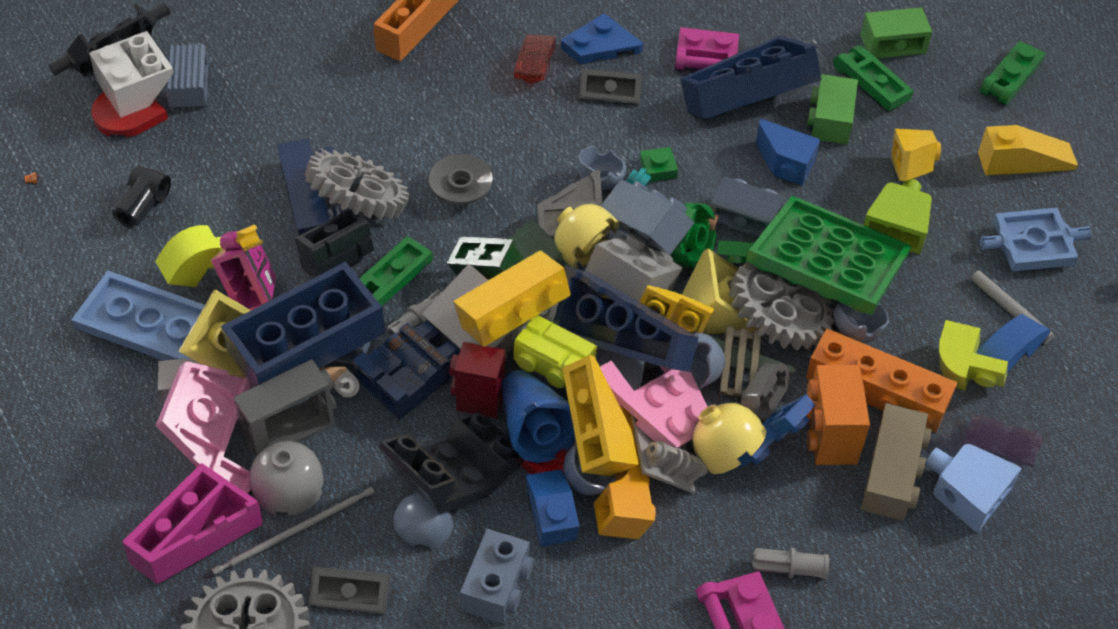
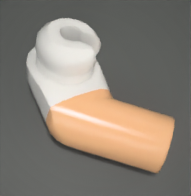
(344, 381)

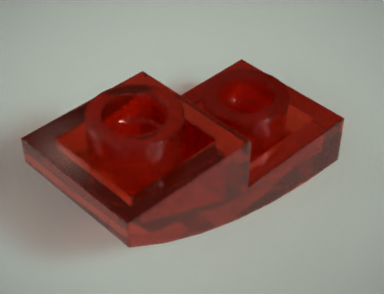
(534, 58)

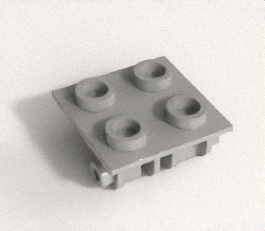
(668, 463)

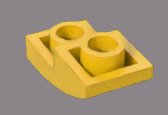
(678, 308)

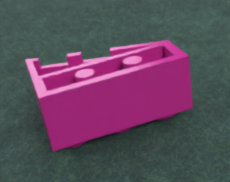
(191, 524)

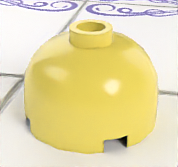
(581, 231)
(725, 435)

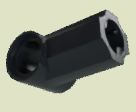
(143, 190)

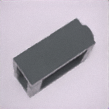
(279, 394)

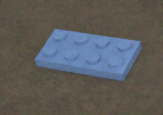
(138, 316)

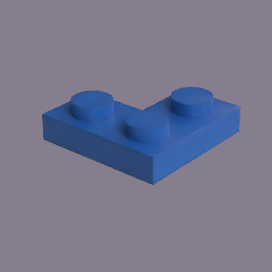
(782, 421)

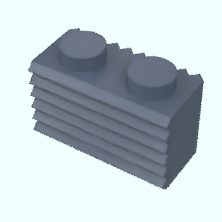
(190, 77)
(745, 206)

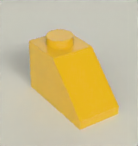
(914, 152)

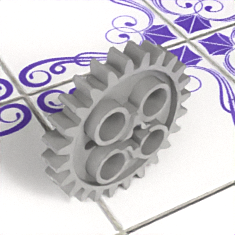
(336, 177)
(780, 308)
(263, 593)

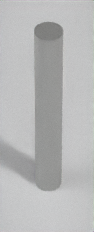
(1003, 299)

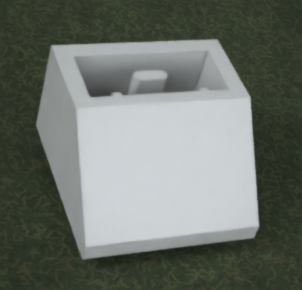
(131, 72)

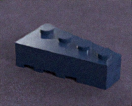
(751, 76)
(622, 323)

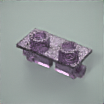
(1007, 442)

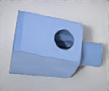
(972, 482)

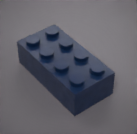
(309, 322)

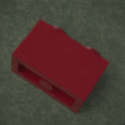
(478, 379)

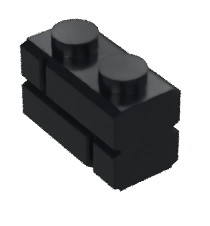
(334, 242)

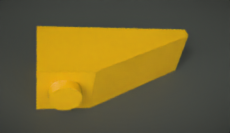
(1022, 150)
(599, 424)

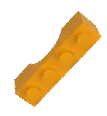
(626, 504)

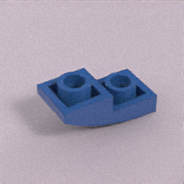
(1015, 339)

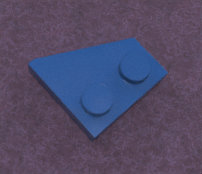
(600, 40)

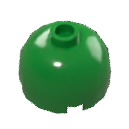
(697, 238)

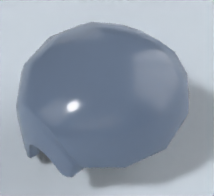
(611, 166)
(860, 325)
(707, 361)
(583, 482)
(420, 523)

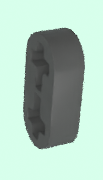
(766, 389)

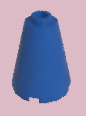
(536, 417)

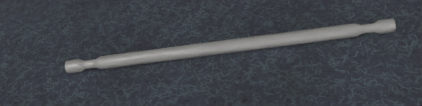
(292, 531)

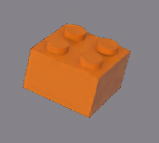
(839, 417)

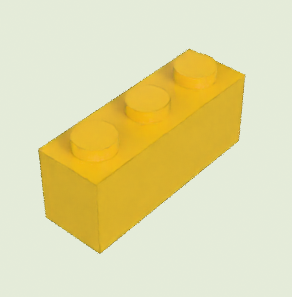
(512, 298)

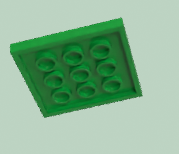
(829, 254)

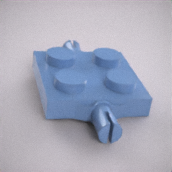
(1035, 239)

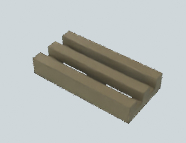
(743, 336)

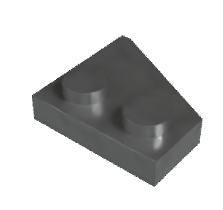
(580, 193)

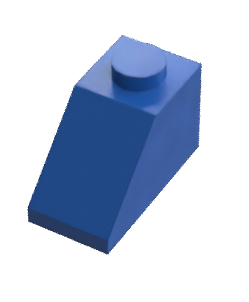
(786, 151)
(552, 507)

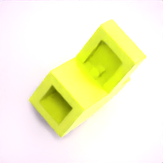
(188, 256)
(959, 358)

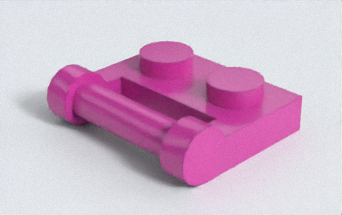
(704, 48)
(747, 600)

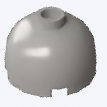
(286, 478)

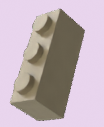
(896, 462)

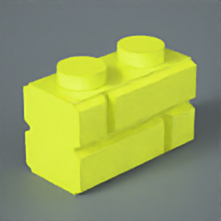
(548, 349)

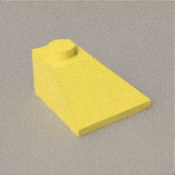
(711, 287)
(206, 340)

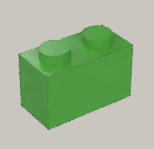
(896, 32)
(833, 109)

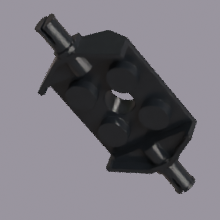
(78, 53)

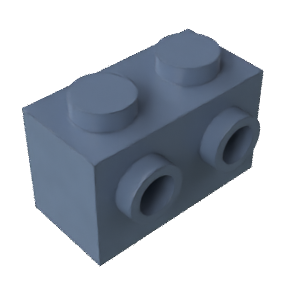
(496, 576)

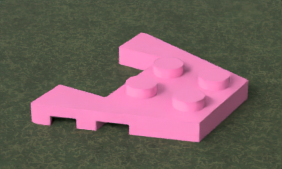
(664, 407)
(202, 417)

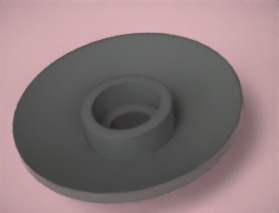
(460, 179)

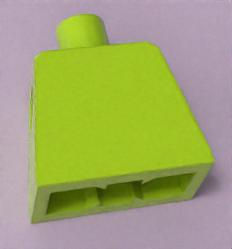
(902, 213)

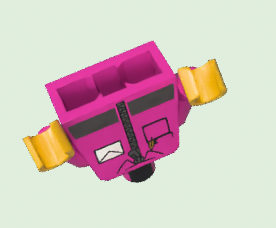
(245, 268)

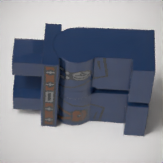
(406, 368)

